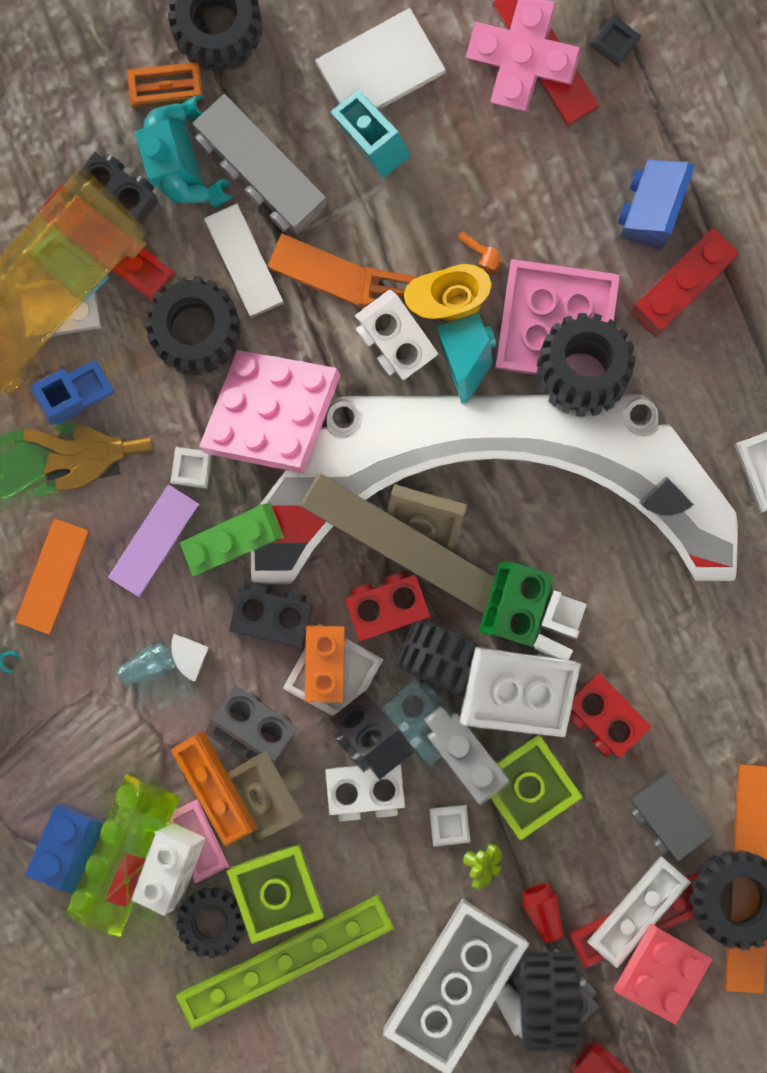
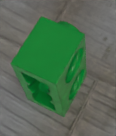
(507, 600)

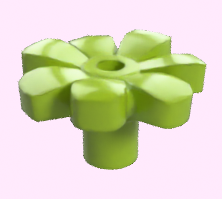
(484, 865)

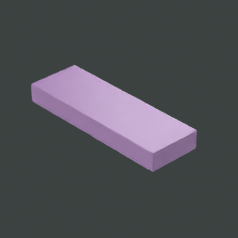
(154, 541)

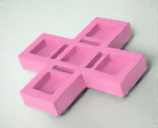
(523, 53)

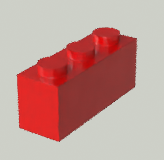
(684, 282)

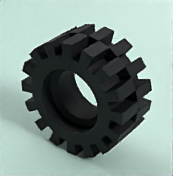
(191, 934)

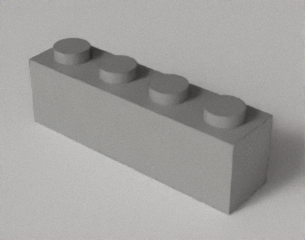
(259, 164)

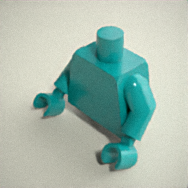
(171, 157)

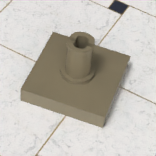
(428, 513)
(267, 793)

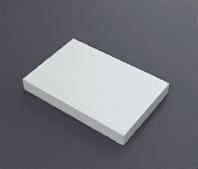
(382, 62)
(519, 692)

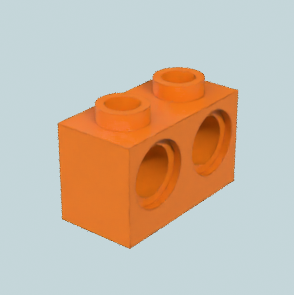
(325, 664)

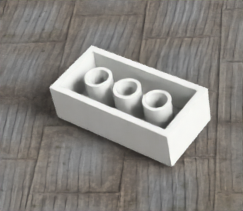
(455, 987)

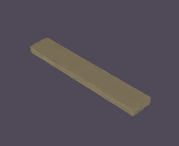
(398, 542)

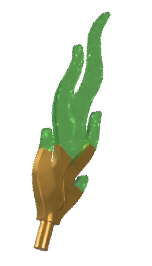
(43, 454)

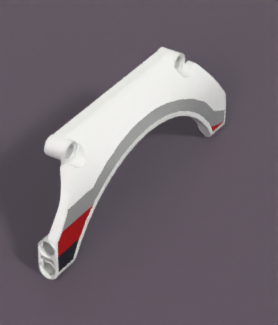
(415, 433)

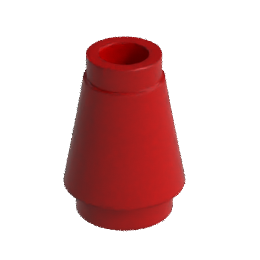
(543, 910)

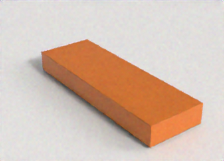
(318, 269)
(52, 576)
(214, 788)

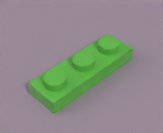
(231, 539)

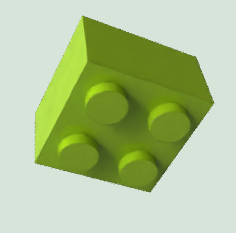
(536, 788)
(276, 892)

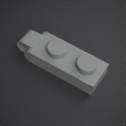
(465, 755)

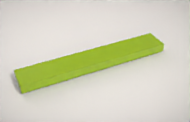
(284, 961)

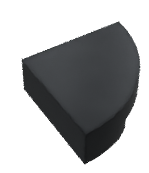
(666, 499)

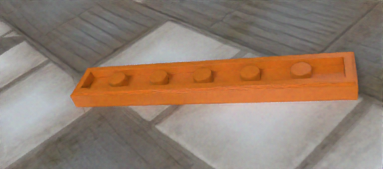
(747, 967)

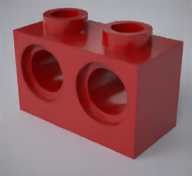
(390, 616)
(612, 709)

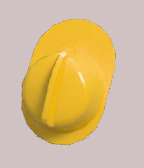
(448, 292)

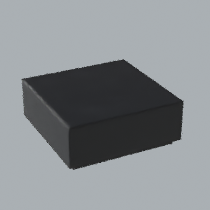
(615, 41)

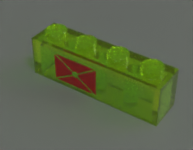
(120, 854)

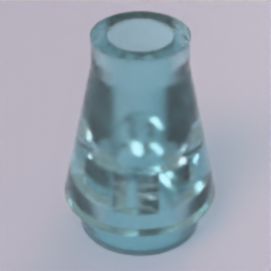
(148, 664)

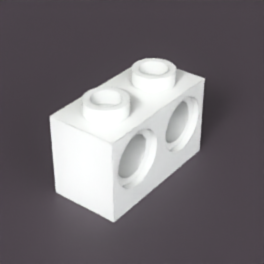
(400, 331)
(366, 799)
(168, 869)

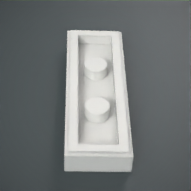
(243, 261)
(641, 906)

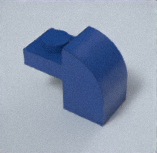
(66, 395)

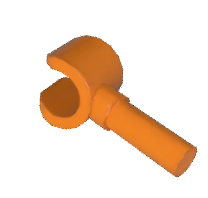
(490, 257)

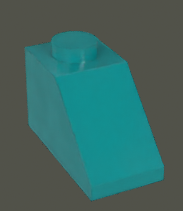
(371, 133)
(467, 352)

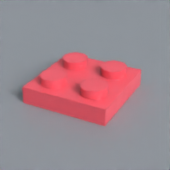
(663, 974)

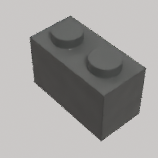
(669, 817)

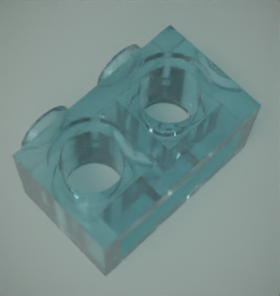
(415, 727)

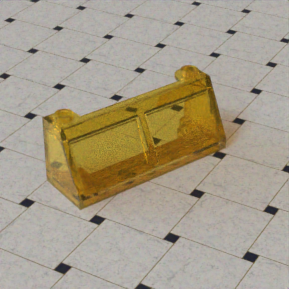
(58, 266)

